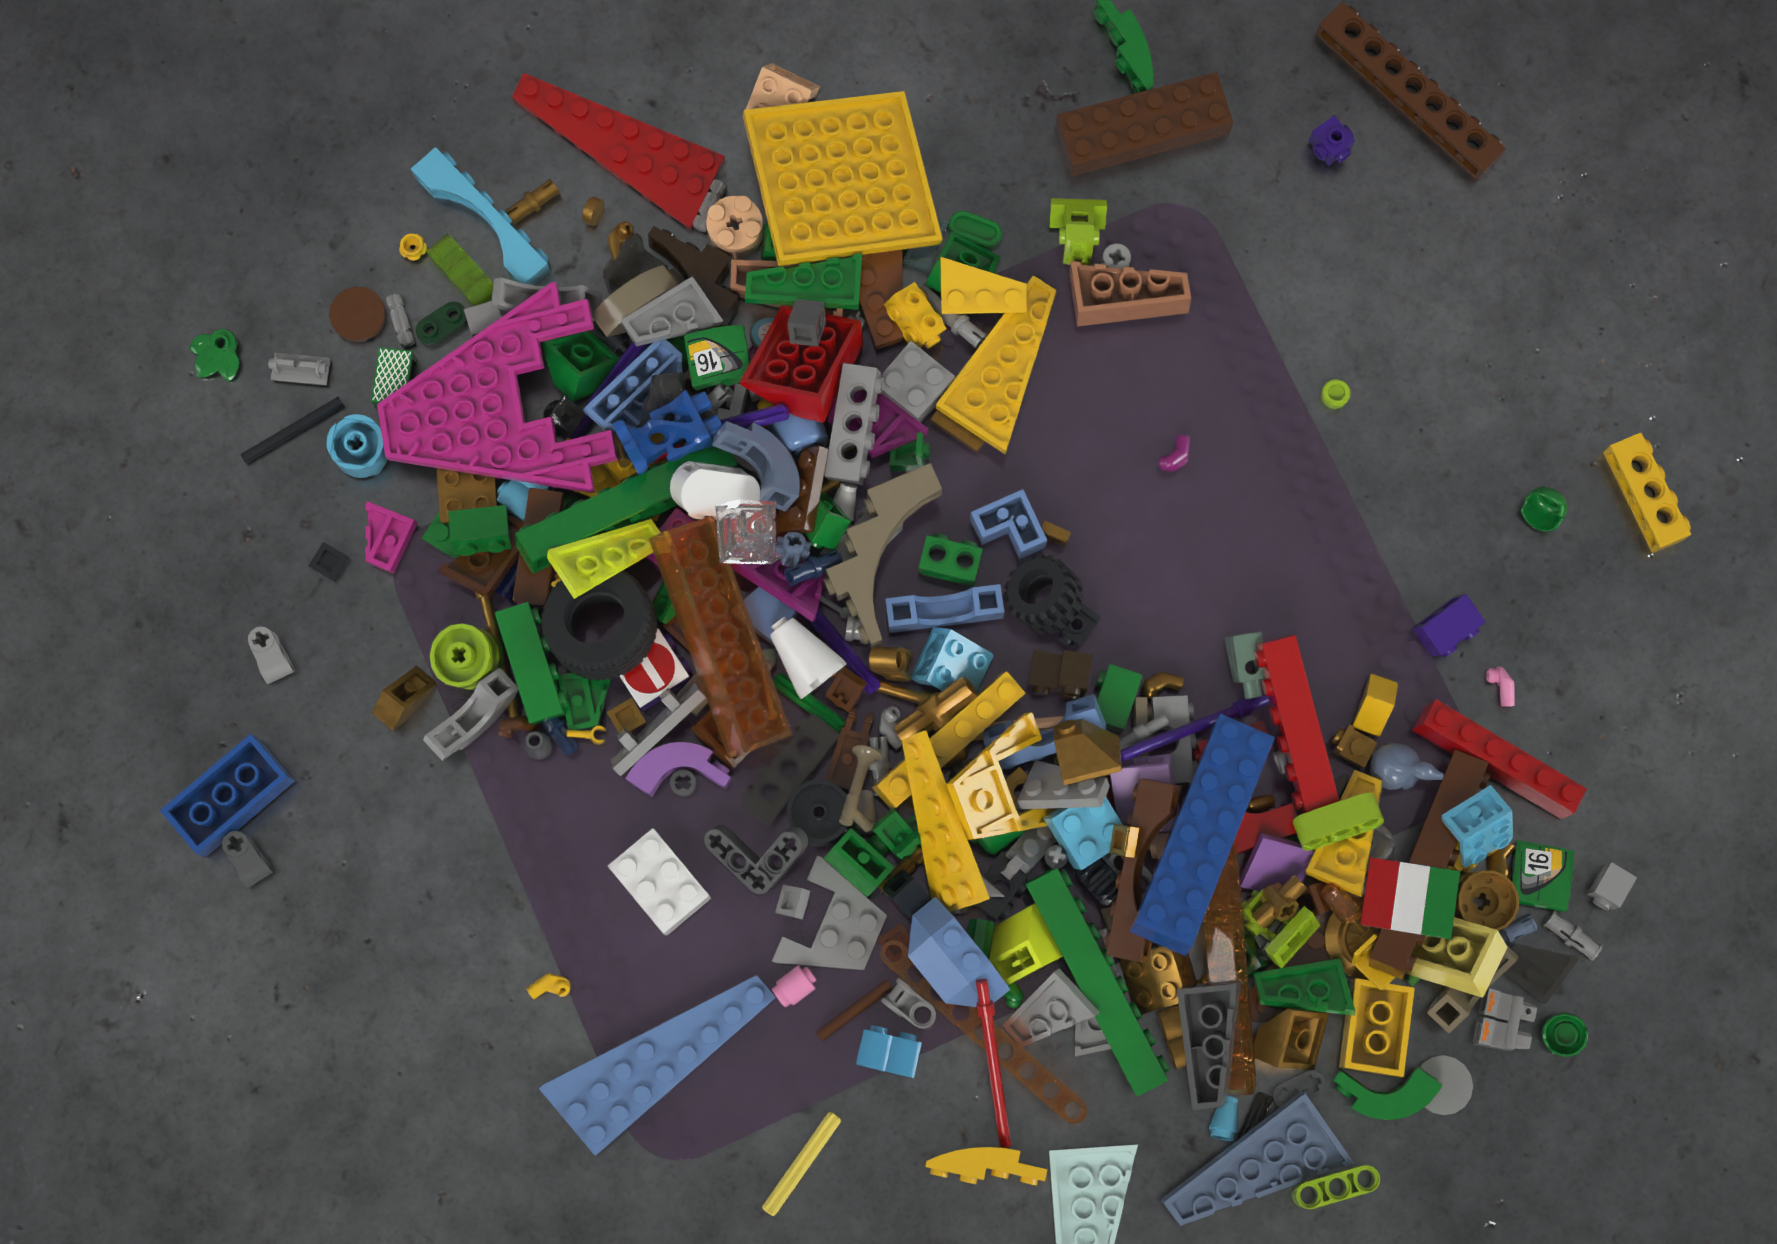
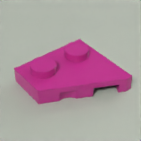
(386, 536)

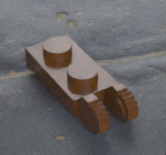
(844, 761)

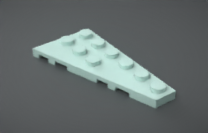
(1089, 1192)

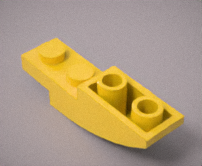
(972, 1165)

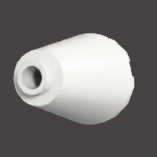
(804, 656)

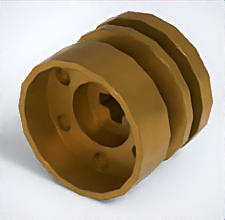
(1497, 895)

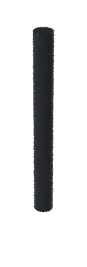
(292, 430)

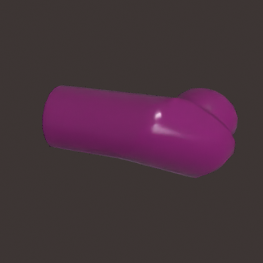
(1178, 457)

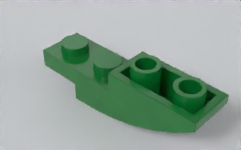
(1133, 51)

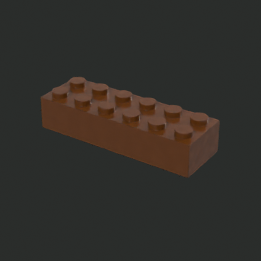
(1144, 124)

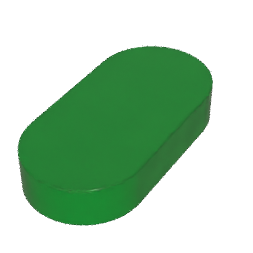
(976, 229)

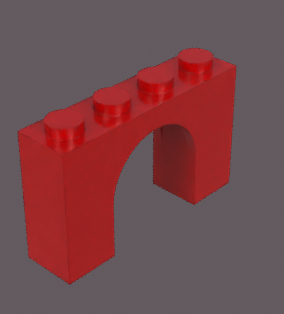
(1273, 822)

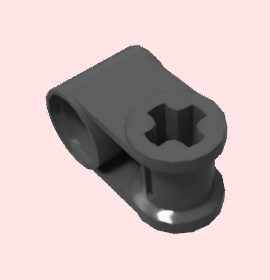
(249, 862)

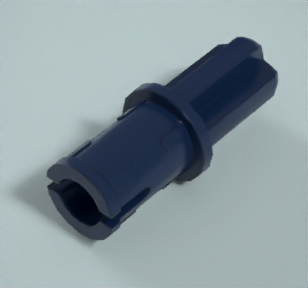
(557, 731)

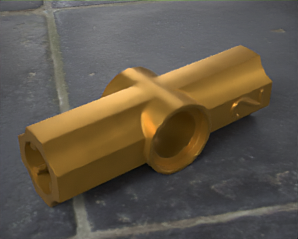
(937, 709)

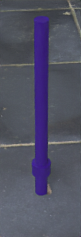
(1238, 709)

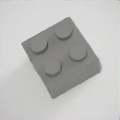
(915, 382)

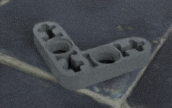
(762, 866)

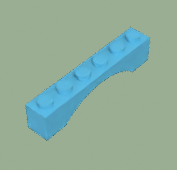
(444, 181)

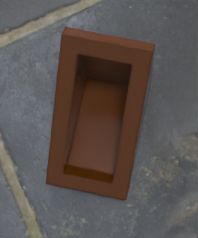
(1312, 899)

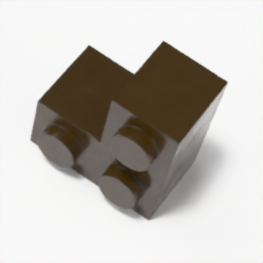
(1060, 674)

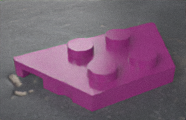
(892, 428)
(801, 597)

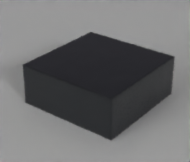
(328, 561)

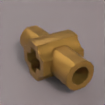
(1279, 901)

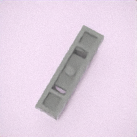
(640, 744)

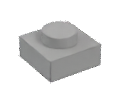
(792, 902)

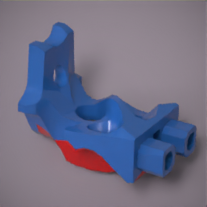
(685, 428)

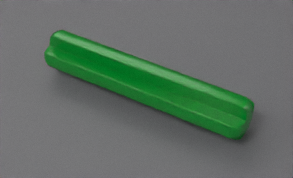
(809, 703)

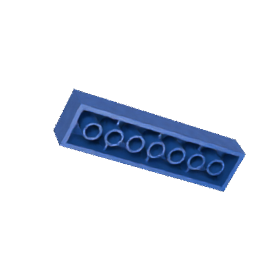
(1202, 835)

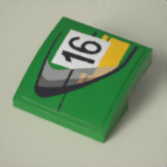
(717, 356)
(1542, 875)

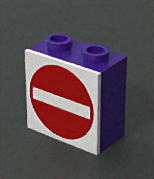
(657, 673)

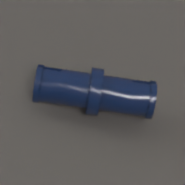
(812, 567)

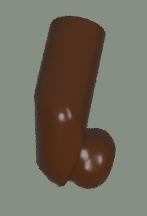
(507, 726)

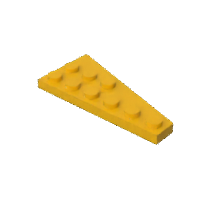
(995, 379)
(945, 848)

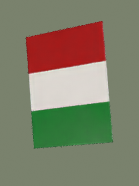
(1410, 898)

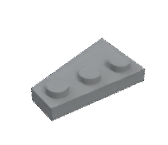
(673, 314)
(1049, 1009)

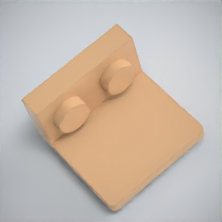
(780, 87)

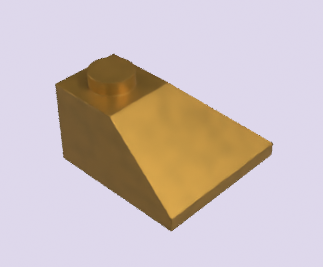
(1086, 751)
(1291, 1039)

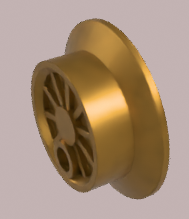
(1345, 939)

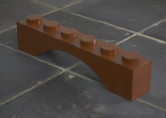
(1154, 807)

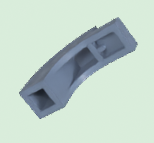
(768, 457)

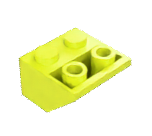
(1022, 945)

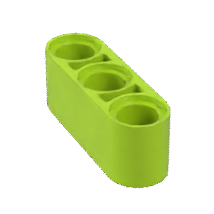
(1338, 821)
(1350, 1188)

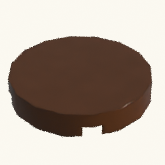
(357, 314)

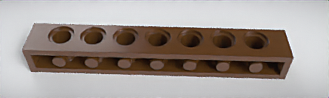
(1412, 105)

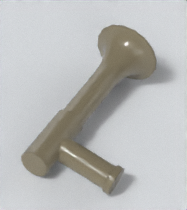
(850, 813)

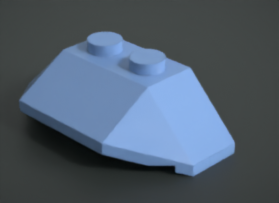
(627, 392)
(950, 957)

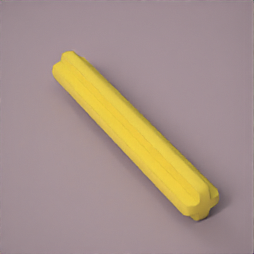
(801, 1164)

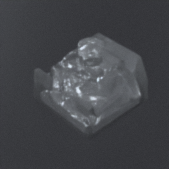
(747, 532)

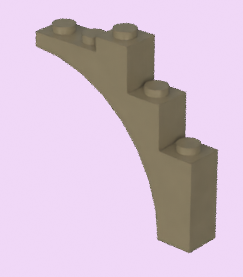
(892, 505)

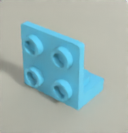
(949, 658)
(1480, 825)

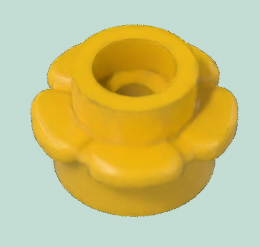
(406, 243)

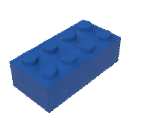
(227, 795)

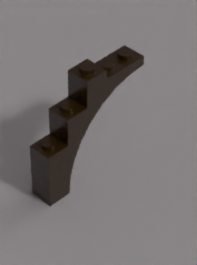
(707, 268)

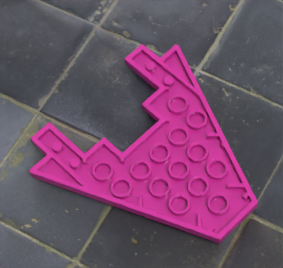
(470, 409)

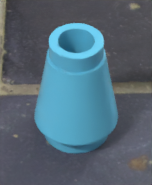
(1225, 1121)

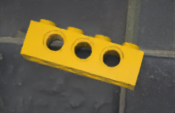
(1644, 508)

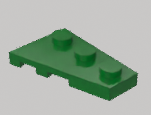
(1306, 987)

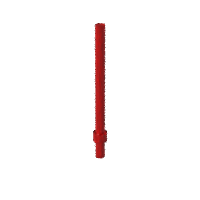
(986, 1011)

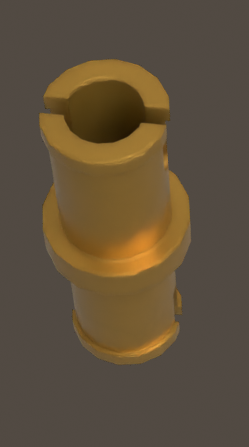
(532, 201)

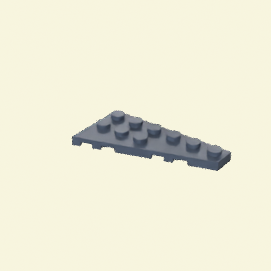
(1268, 1158)

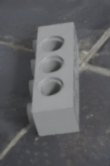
(852, 380)

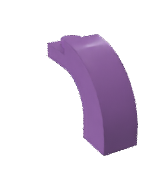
(668, 758)

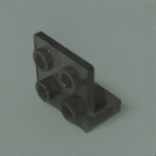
(629, 264)

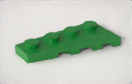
(829, 282)

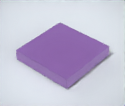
(1274, 862)

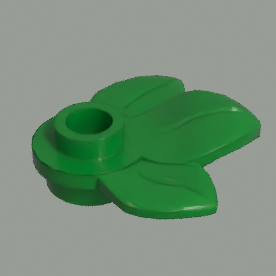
(212, 357)

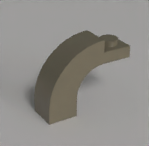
(633, 296)
(1454, 1005)

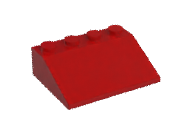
(803, 375)

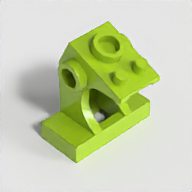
(1078, 234)
(1290, 939)

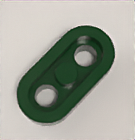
(443, 325)

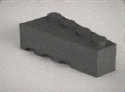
(1208, 1033)

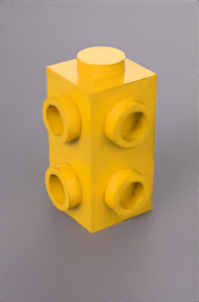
(915, 316)

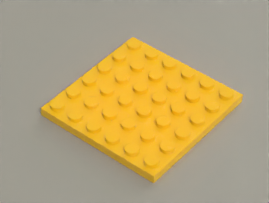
(841, 178)

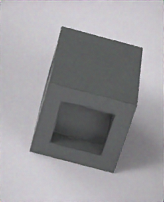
(806, 322)

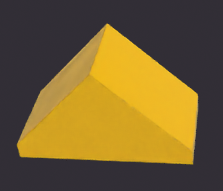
(1375, 705)

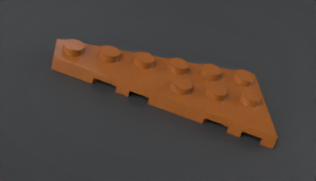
(879, 282)

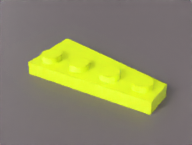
(600, 557)

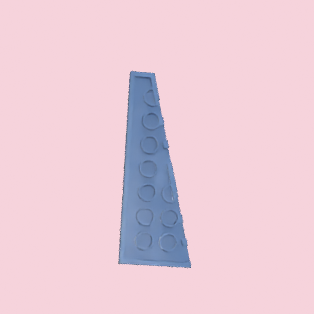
(627, 1081)

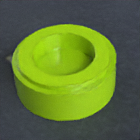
(1335, 394)

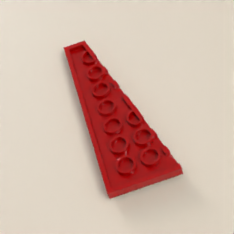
(652, 161)

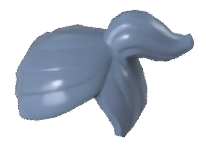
(1400, 767)

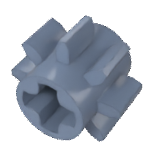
(793, 548)

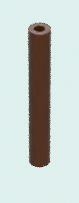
(854, 1010)

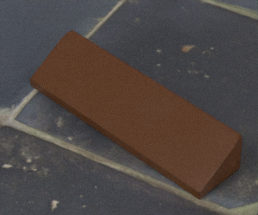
(528, 586)

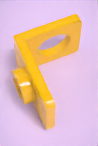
(1361, 962)

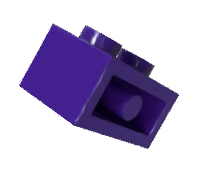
(1449, 625)

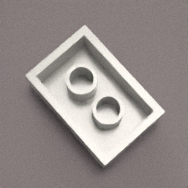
(659, 882)

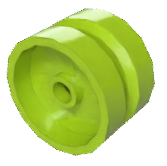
(465, 655)

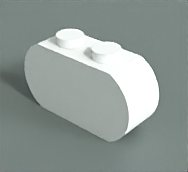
(703, 486)

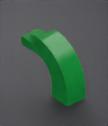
(1394, 1104)

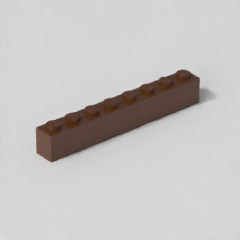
(1435, 849)

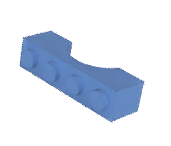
(968, 606)
(1083, 708)

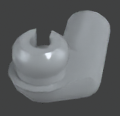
(889, 718)

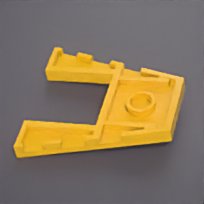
(982, 792)

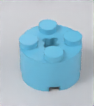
(348, 434)

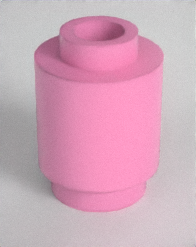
(794, 986)

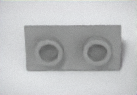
(299, 368)

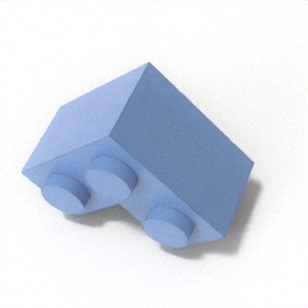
(1012, 517)

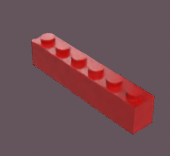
(1297, 723)
(1506, 762)

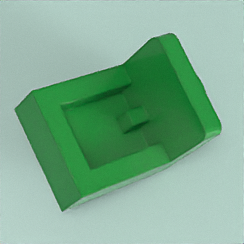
(910, 455)
(896, 834)

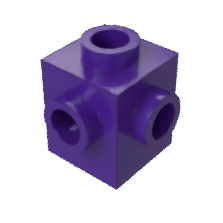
(1332, 141)

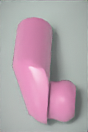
(1505, 682)

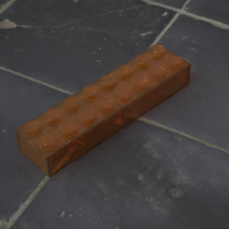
(720, 637)

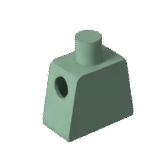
(1240, 651)

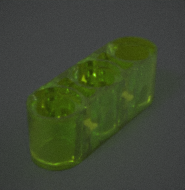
(461, 270)

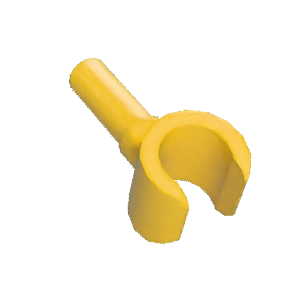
(587, 734)

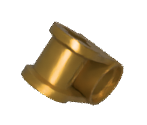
(891, 662)

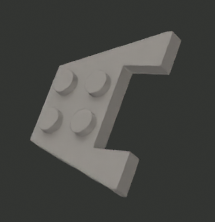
(846, 931)

